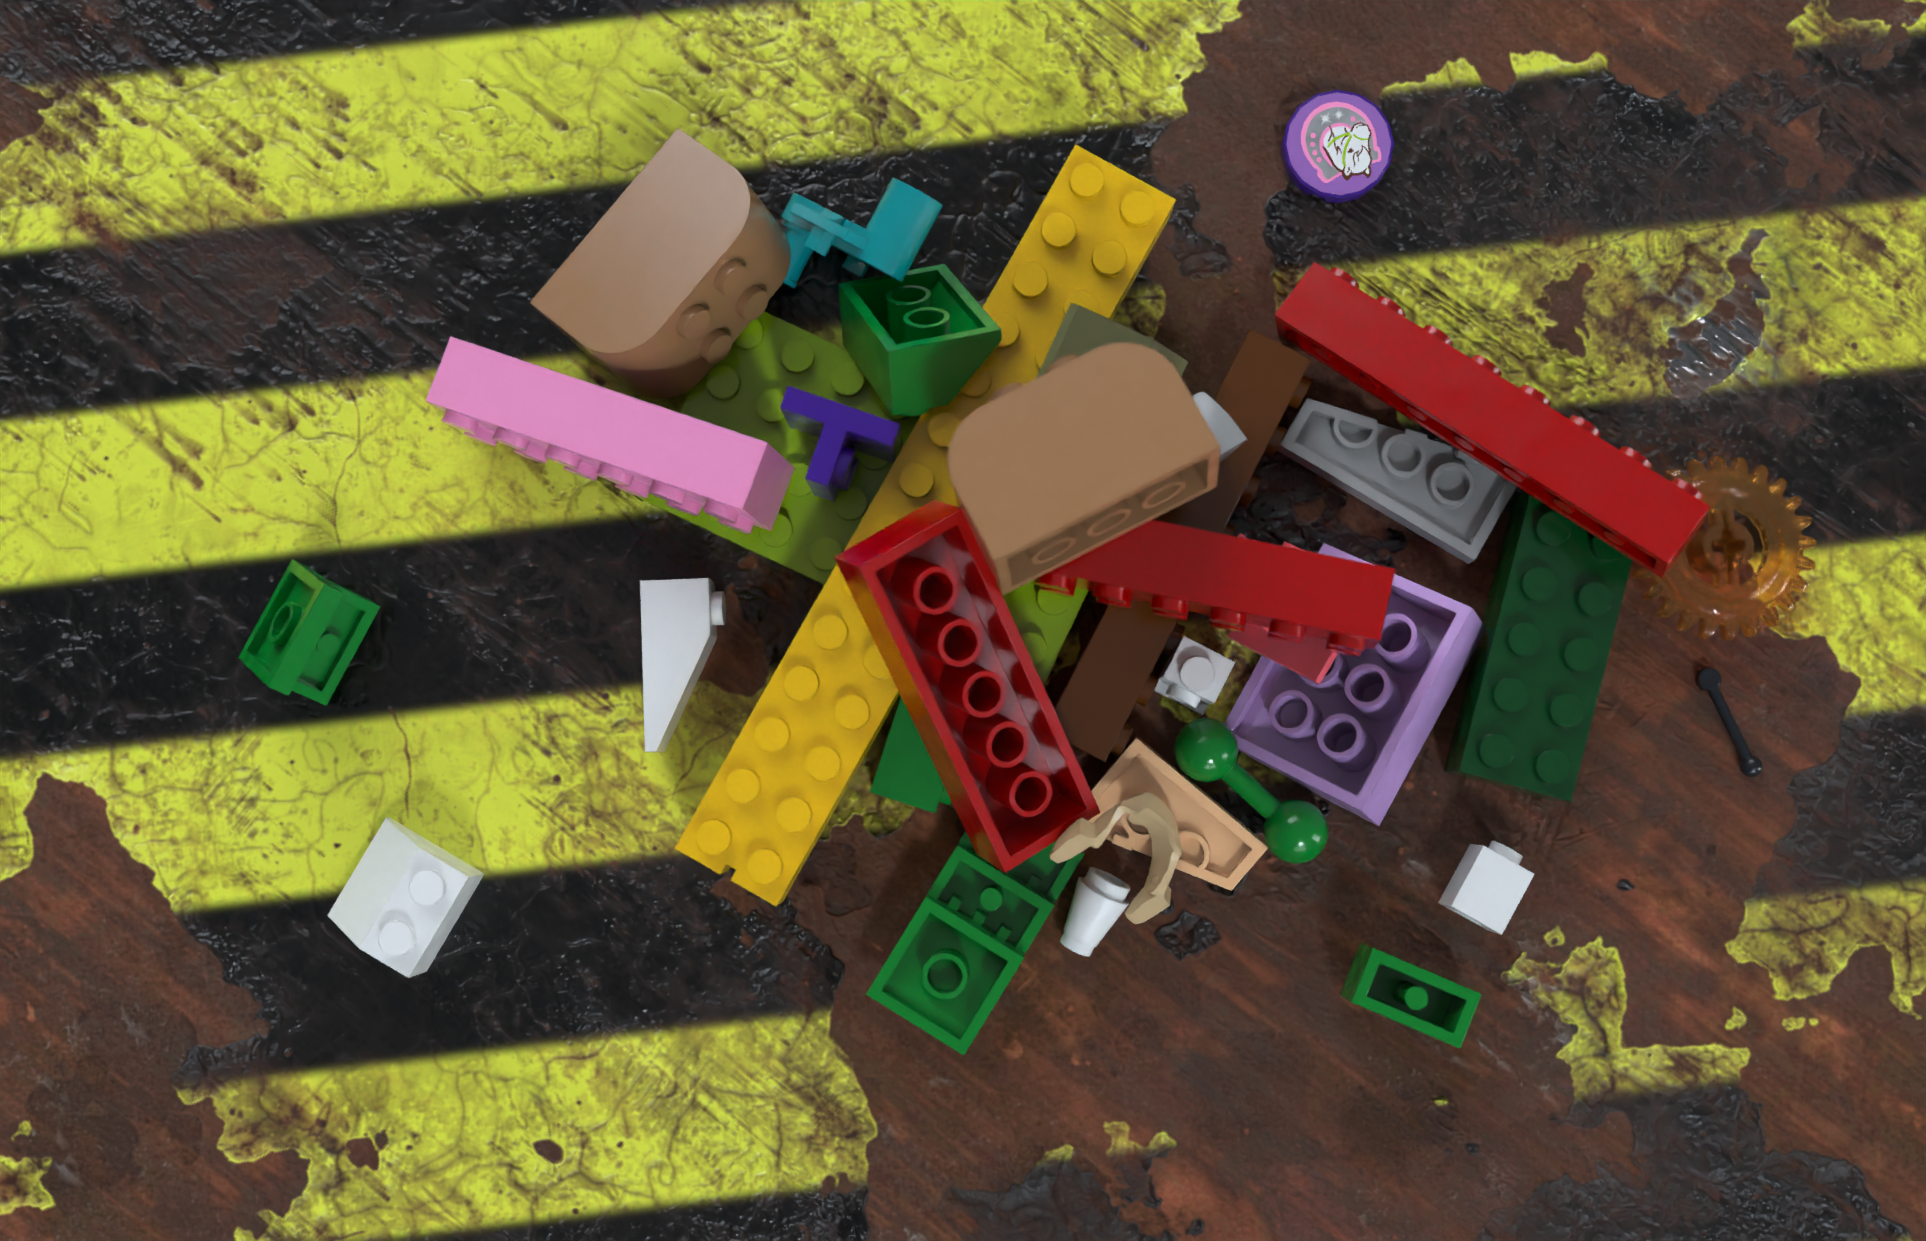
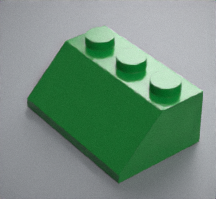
(915, 336)

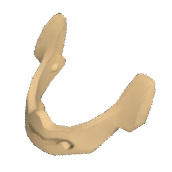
(1166, 848)

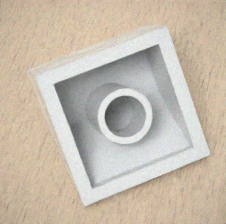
(404, 898)

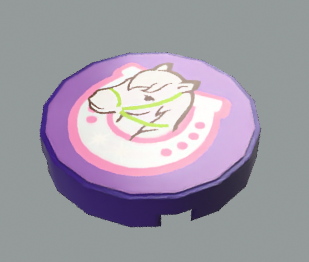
(1337, 146)

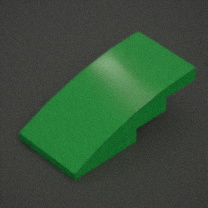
(968, 941)

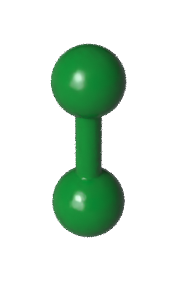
(1292, 828)

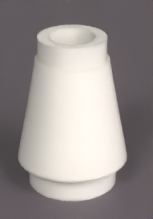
(1093, 910)

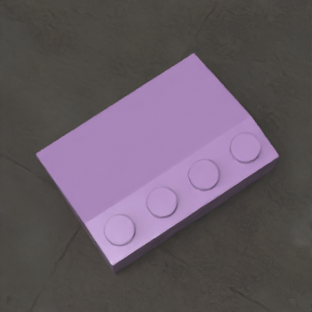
(1370, 712)

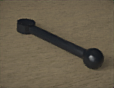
(1709, 680)

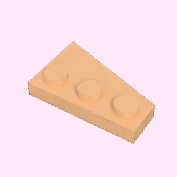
(1211, 838)

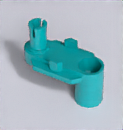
(885, 244)

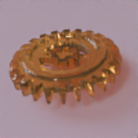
(1781, 557)

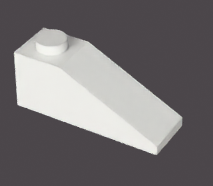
(677, 639)

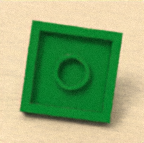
(307, 634)

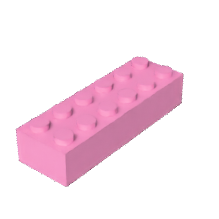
(610, 436)

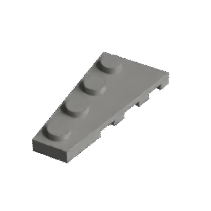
(1401, 475)

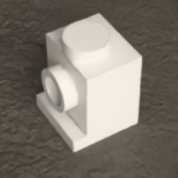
(1193, 675)

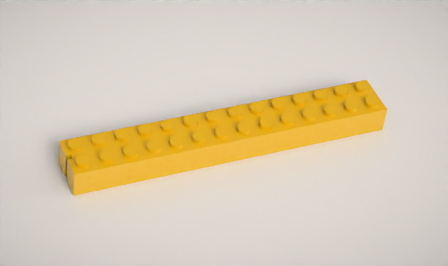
(832, 681)

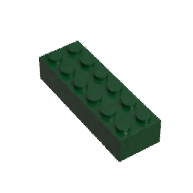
(1539, 656)

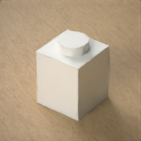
(1487, 886)

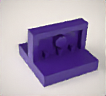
(840, 434)

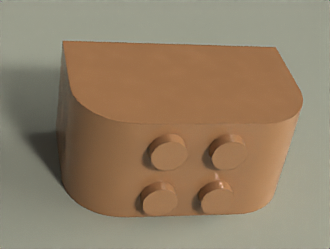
(670, 272)
(1078, 459)

